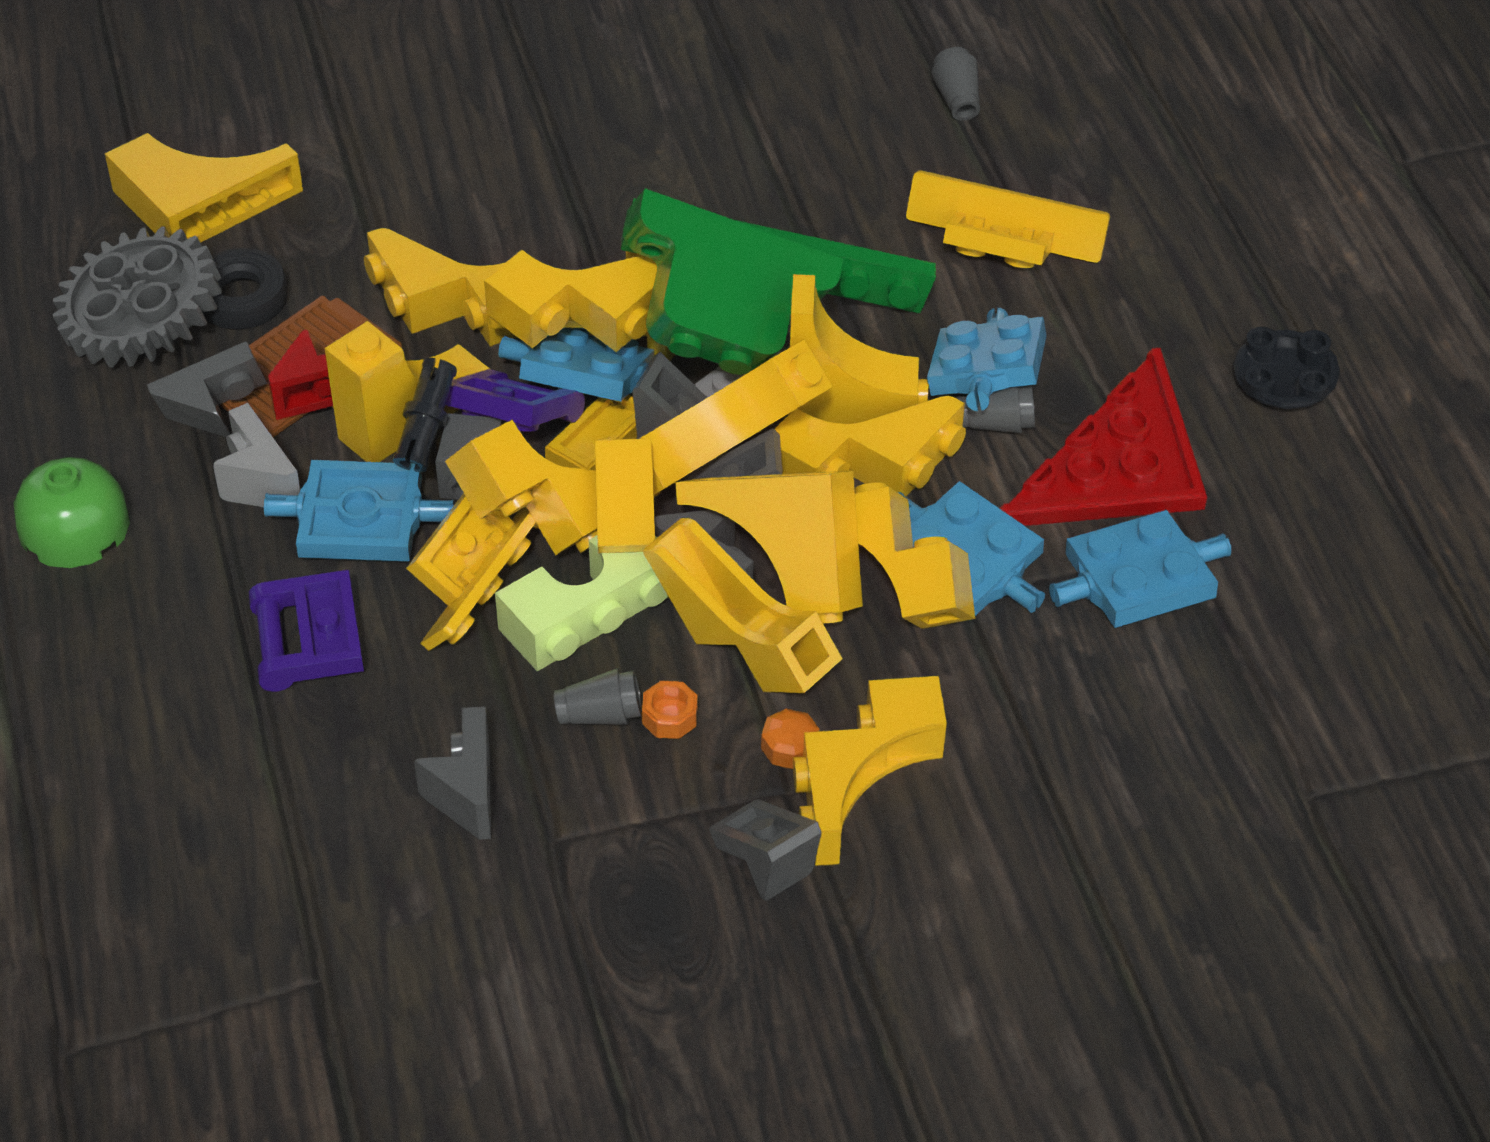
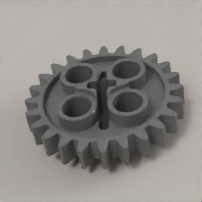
(137, 296)

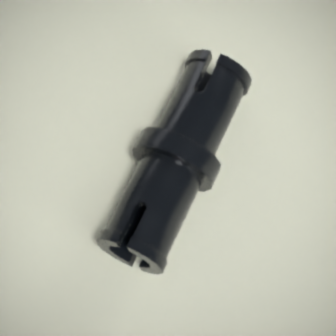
(425, 415)

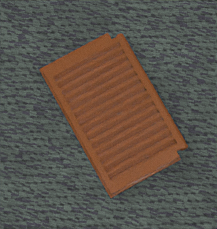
(325, 323)

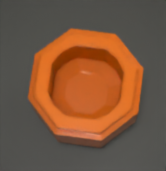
(669, 709)
(784, 736)

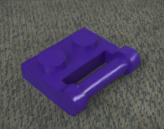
(496, 396)
(325, 629)

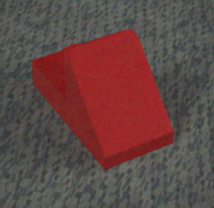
(300, 380)

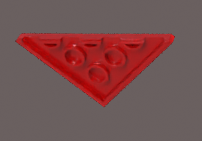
(1120, 460)

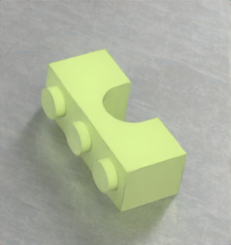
(554, 618)

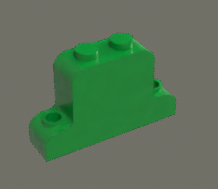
(720, 282)

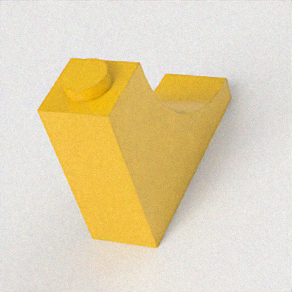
(199, 191)
(862, 377)
(374, 383)
(735, 413)
(803, 527)

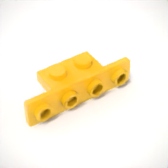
(1006, 222)
(464, 562)

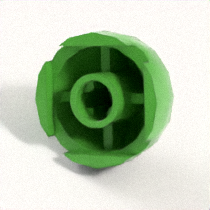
(70, 512)

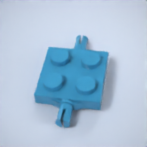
(987, 356)
(580, 363)
(358, 510)
(995, 544)
(1140, 569)

